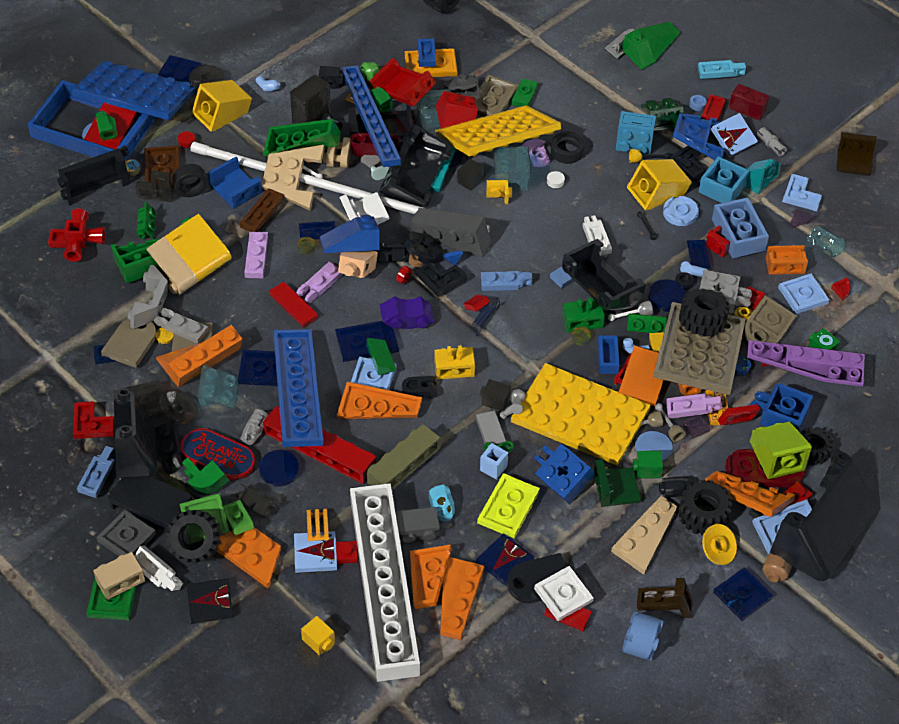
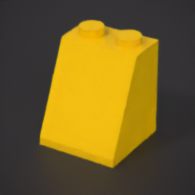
(220, 103)
(657, 182)

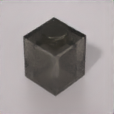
(470, 174)
(495, 395)

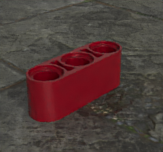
(362, 144)

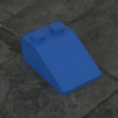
(355, 235)

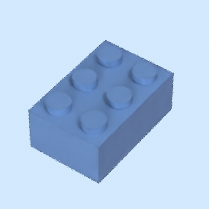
(740, 227)

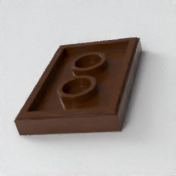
(161, 159)

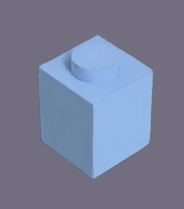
(494, 461)

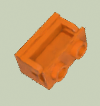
(786, 260)

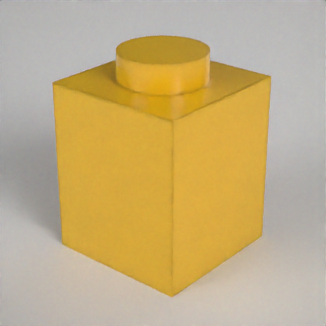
(318, 635)

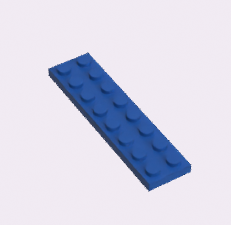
(297, 388)

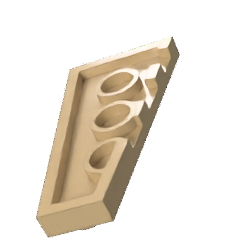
(642, 539)

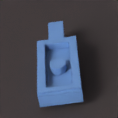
(505, 280)
(97, 473)

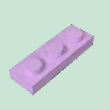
(256, 255)

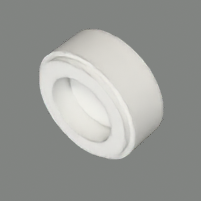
(555, 179)

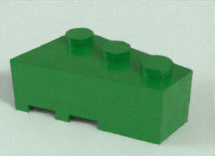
(134, 259)

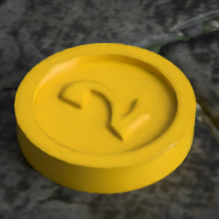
(164, 336)

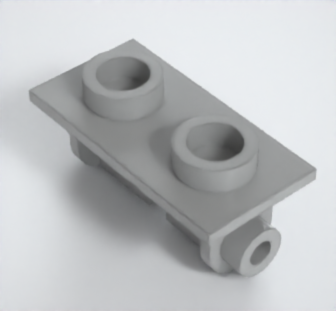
(615, 46)

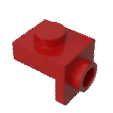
(716, 242)

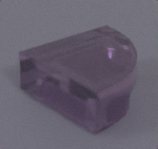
(801, 218)

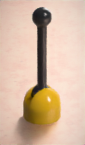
(635, 155)

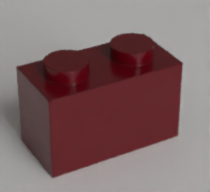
(749, 102)

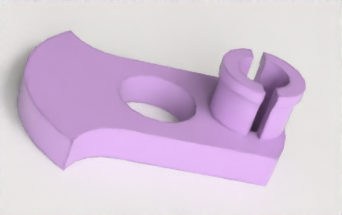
(541, 158)

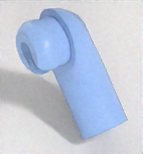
(269, 85)
(693, 270)
(628, 345)

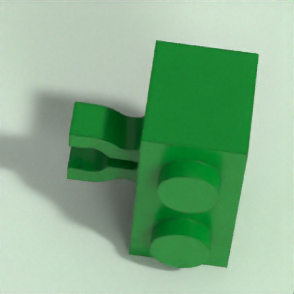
(582, 314)

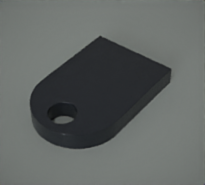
(530, 574)

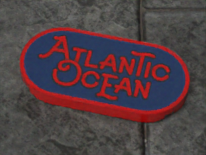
(230, 456)

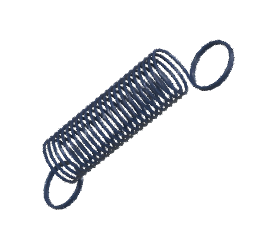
(486, 313)

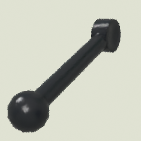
(653, 236)

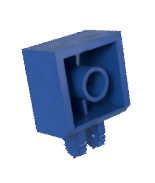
(783, 406)
(553, 471)

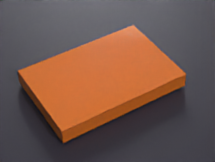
(638, 377)

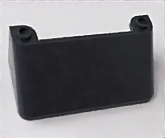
(828, 532)

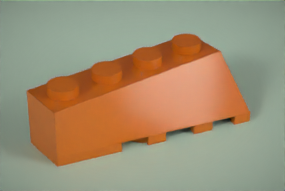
(188, 362)

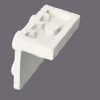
(369, 205)

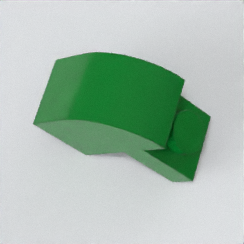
(207, 480)

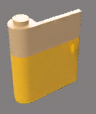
(189, 254)

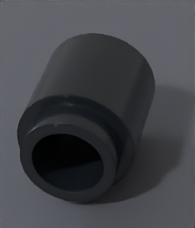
(673, 486)

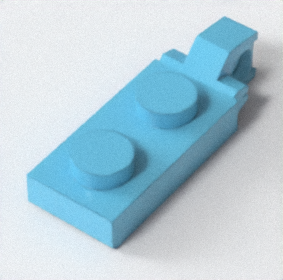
(719, 69)

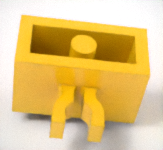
(454, 362)

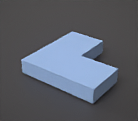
(798, 196)

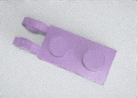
(319, 282)

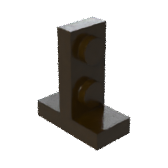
(667, 598)

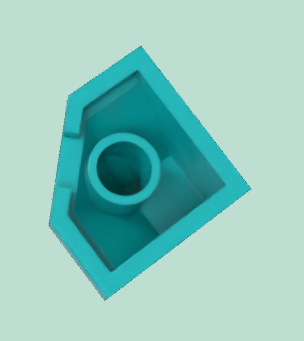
(762, 174)

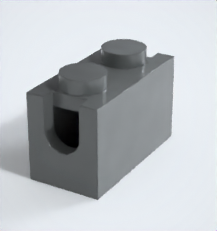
(417, 525)

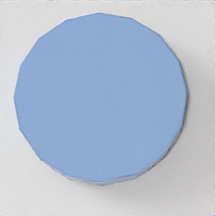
(680, 211)

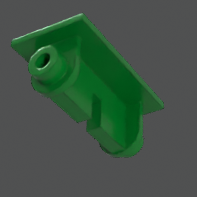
(146, 221)
(646, 323)

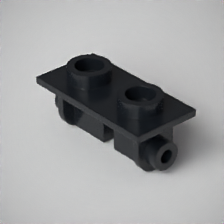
(397, 252)

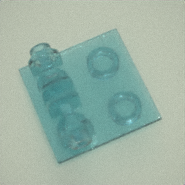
(217, 387)

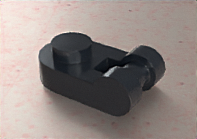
(414, 387)

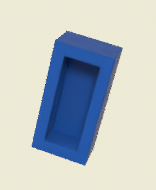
(608, 354)

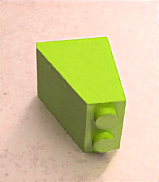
(780, 449)

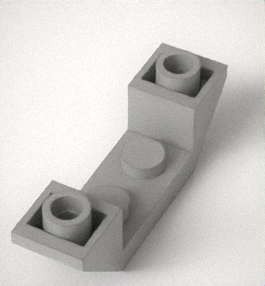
(146, 313)

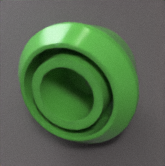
(369, 70)

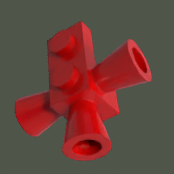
(75, 235)

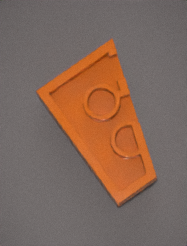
(428, 572)

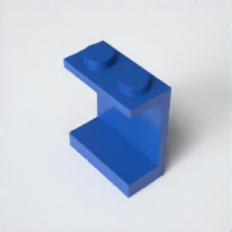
(233, 183)

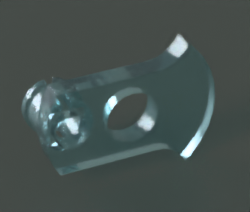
(837, 244)

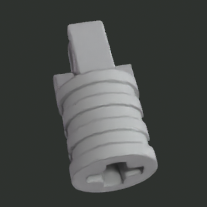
(254, 427)

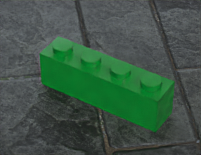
(302, 136)

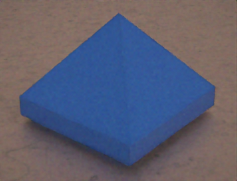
(452, 257)

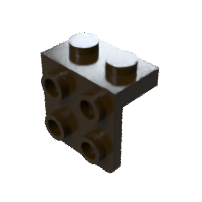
(855, 153)

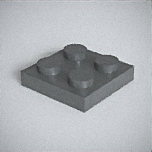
(125, 534)

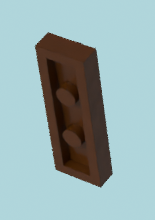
(262, 210)

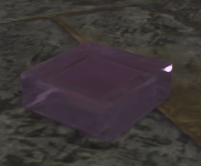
(696, 426)

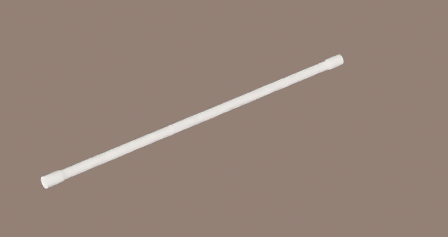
(336, 187)

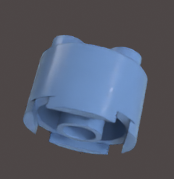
(642, 636)

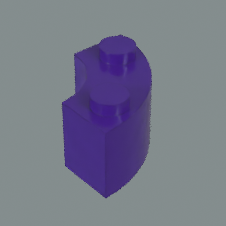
(407, 313)

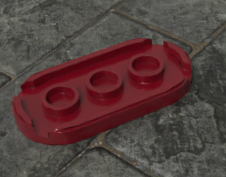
(745, 465)

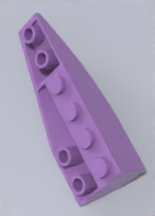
(811, 362)

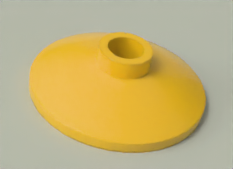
(719, 544)

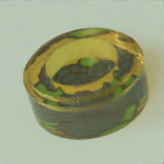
(306, 245)
(581, 336)

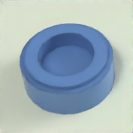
(697, 103)

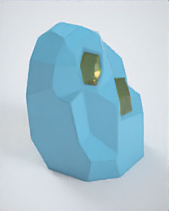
(441, 499)

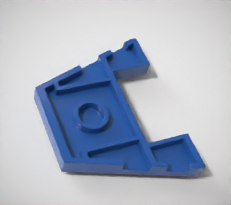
(695, 133)

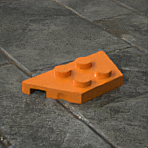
(252, 553)

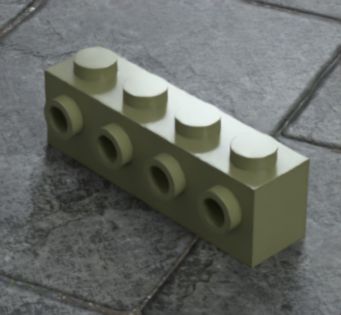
(404, 458)

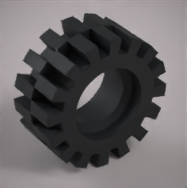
(823, 440)

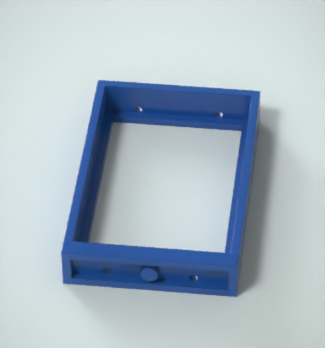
(54, 103)

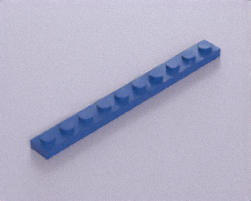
(371, 117)

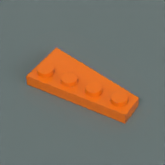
(376, 403)
(750, 494)

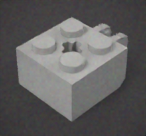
(728, 287)

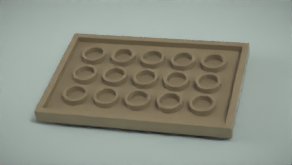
(697, 359)

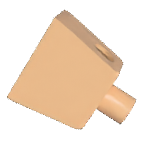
(357, 263)

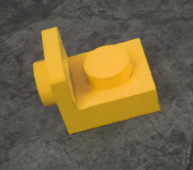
(498, 188)

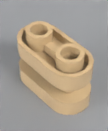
(331, 156)

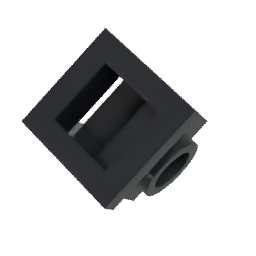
(331, 76)

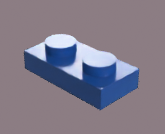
(426, 52)

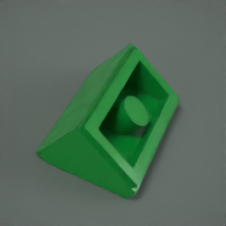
(380, 356)

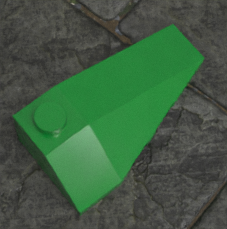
(648, 43)

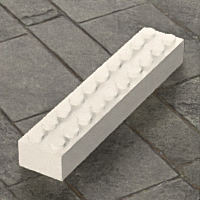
(384, 583)

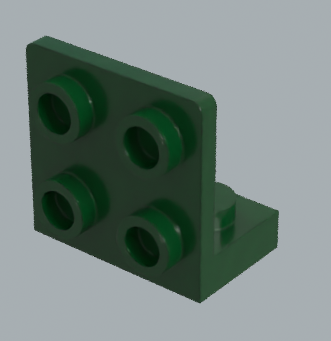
(665, 112)
(615, 485)

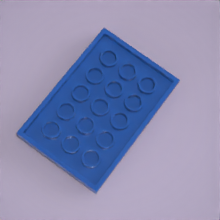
(135, 90)

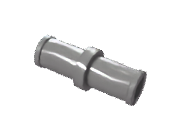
(771, 141)

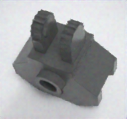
(464, 85)

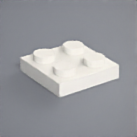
(563, 593)

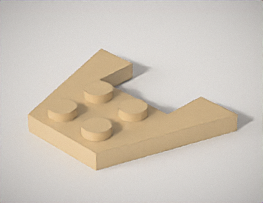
(285, 170)

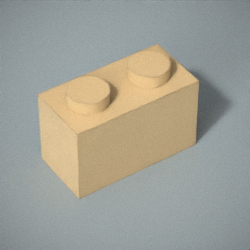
(119, 575)

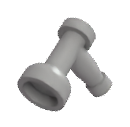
(516, 397)

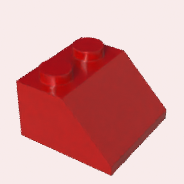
(455, 109)

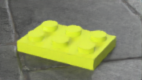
(508, 505)

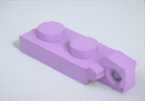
(692, 405)

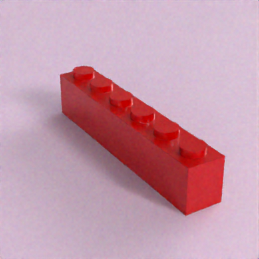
(335, 452)

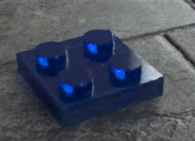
(178, 68)

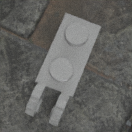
(181, 325)

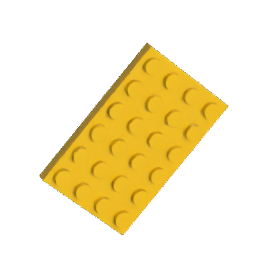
(498, 130)
(581, 414)

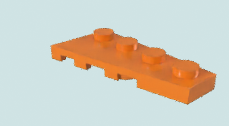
(458, 595)

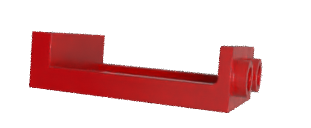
(403, 83)

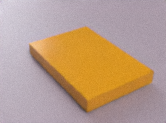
(444, 66)

